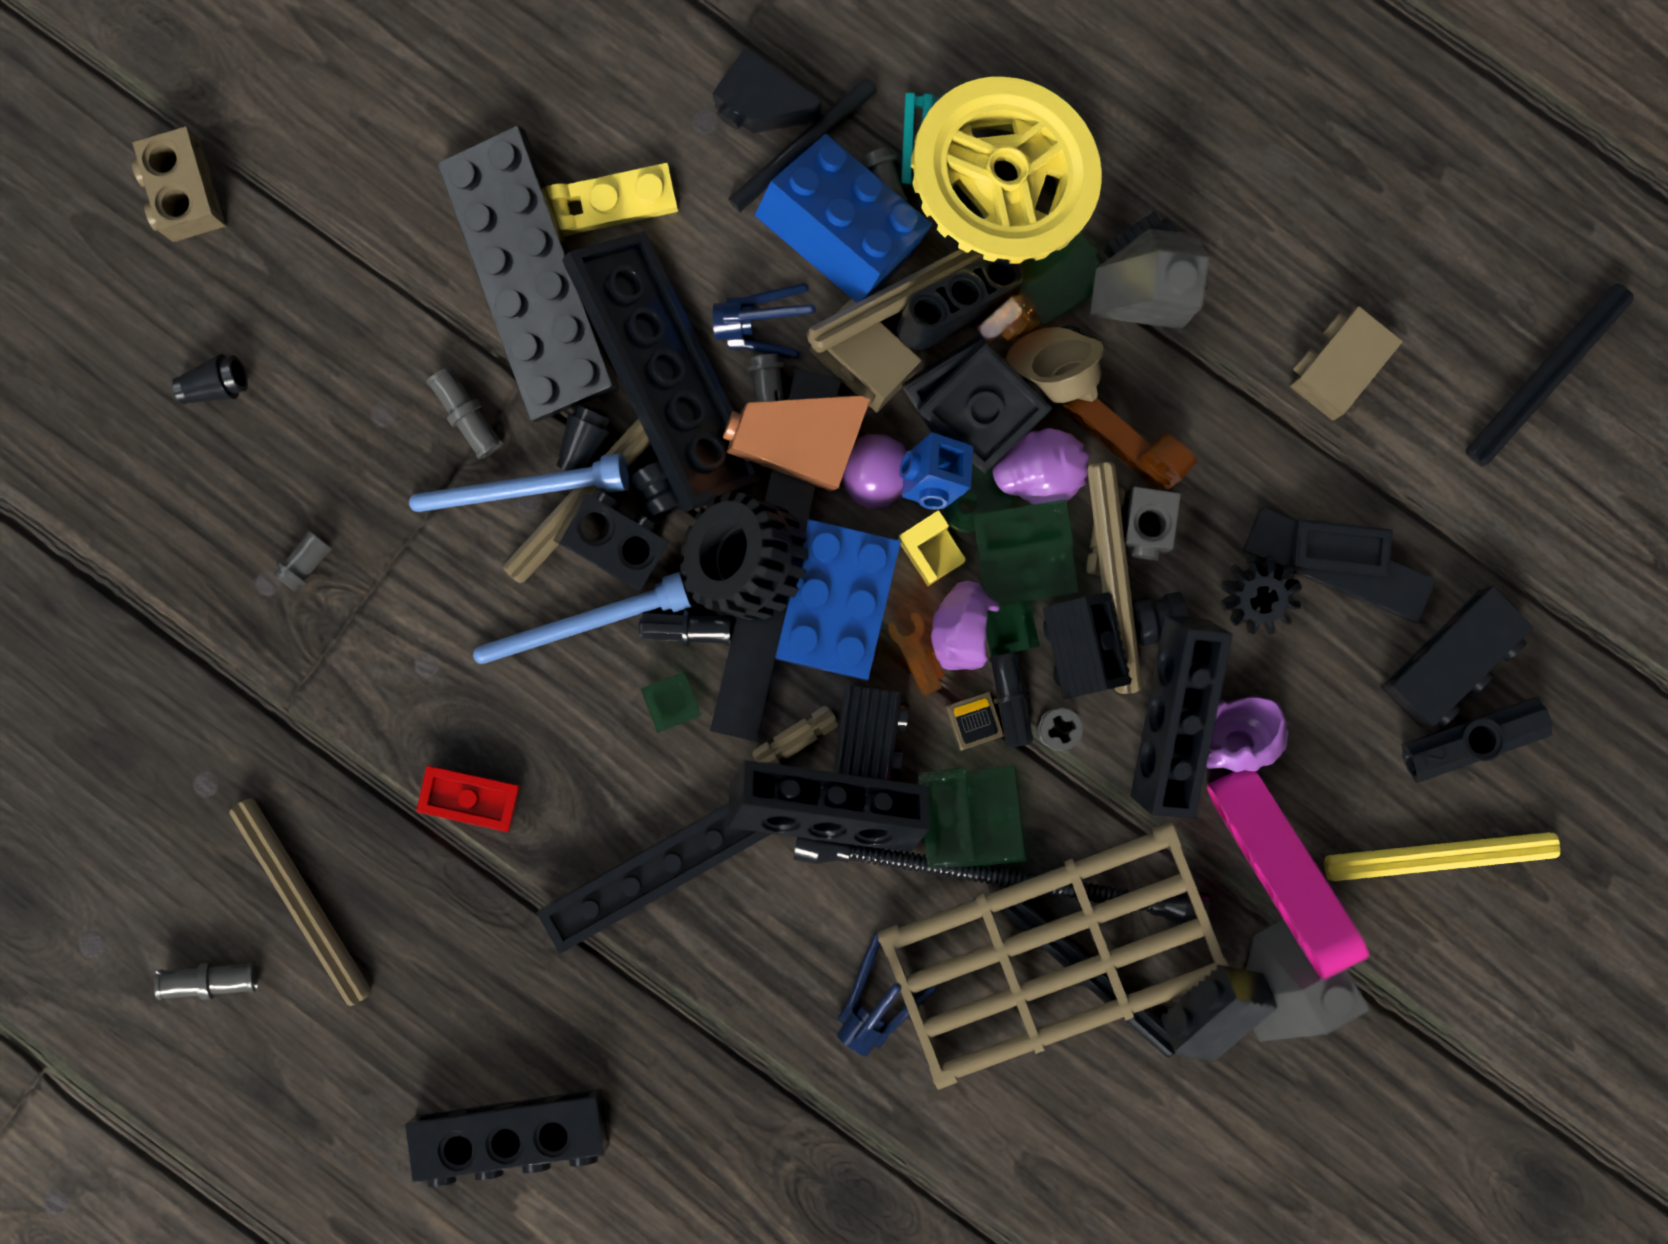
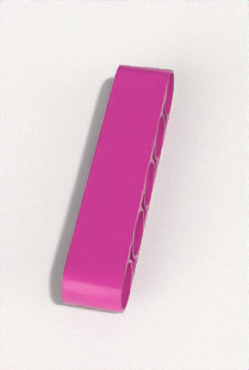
(1287, 873)

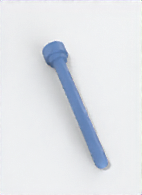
(608, 474)
(667, 595)

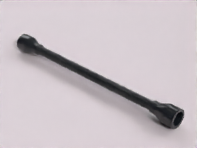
(1175, 909)

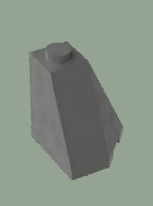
(1152, 280)
(1302, 998)

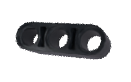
(949, 316)

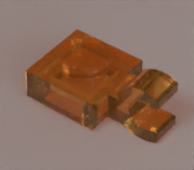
(1010, 320)
(923, 667)

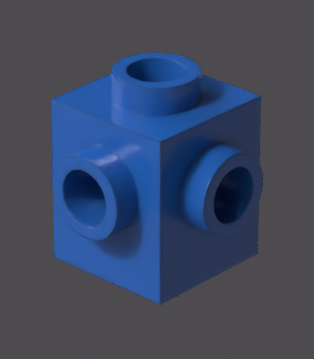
(937, 471)

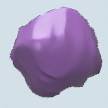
(1043, 467)
(961, 627)
(1247, 734)

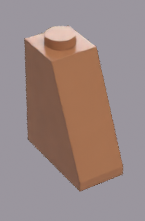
(799, 436)

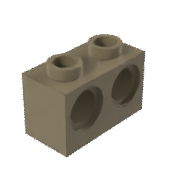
(186, 180)

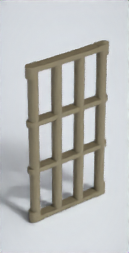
(1019, 994)

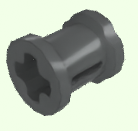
(1072, 736)

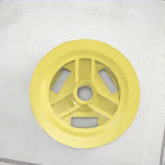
(1045, 141)

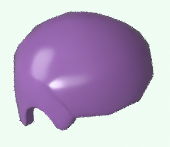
(873, 471)

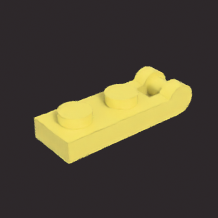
(614, 199)

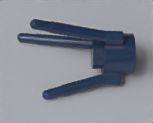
(736, 318)
(864, 1028)

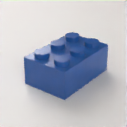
(842, 218)
(839, 602)

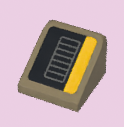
(974, 721)

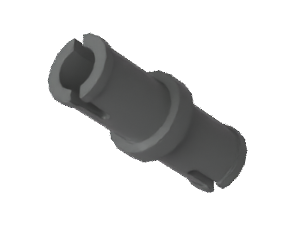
(464, 412)
(205, 981)

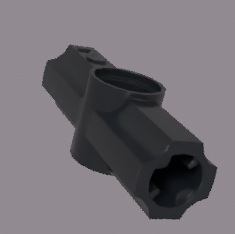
(1502, 732)

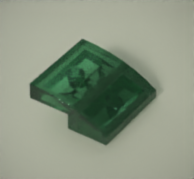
(1025, 552)
(974, 817)

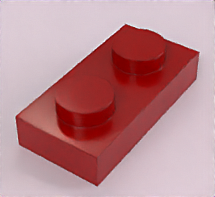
(468, 798)

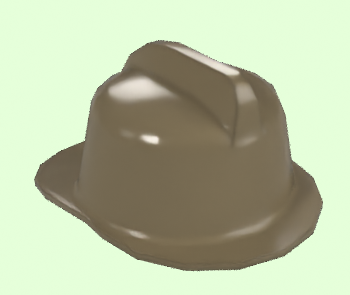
(1059, 363)

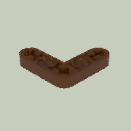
(1157, 463)

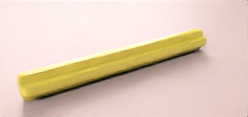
(1442, 856)

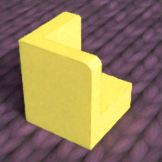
(931, 548)

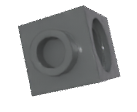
(1164, 507)

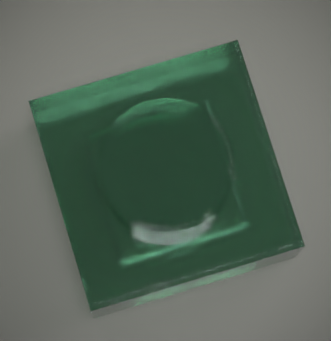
(1011, 629)
(671, 702)

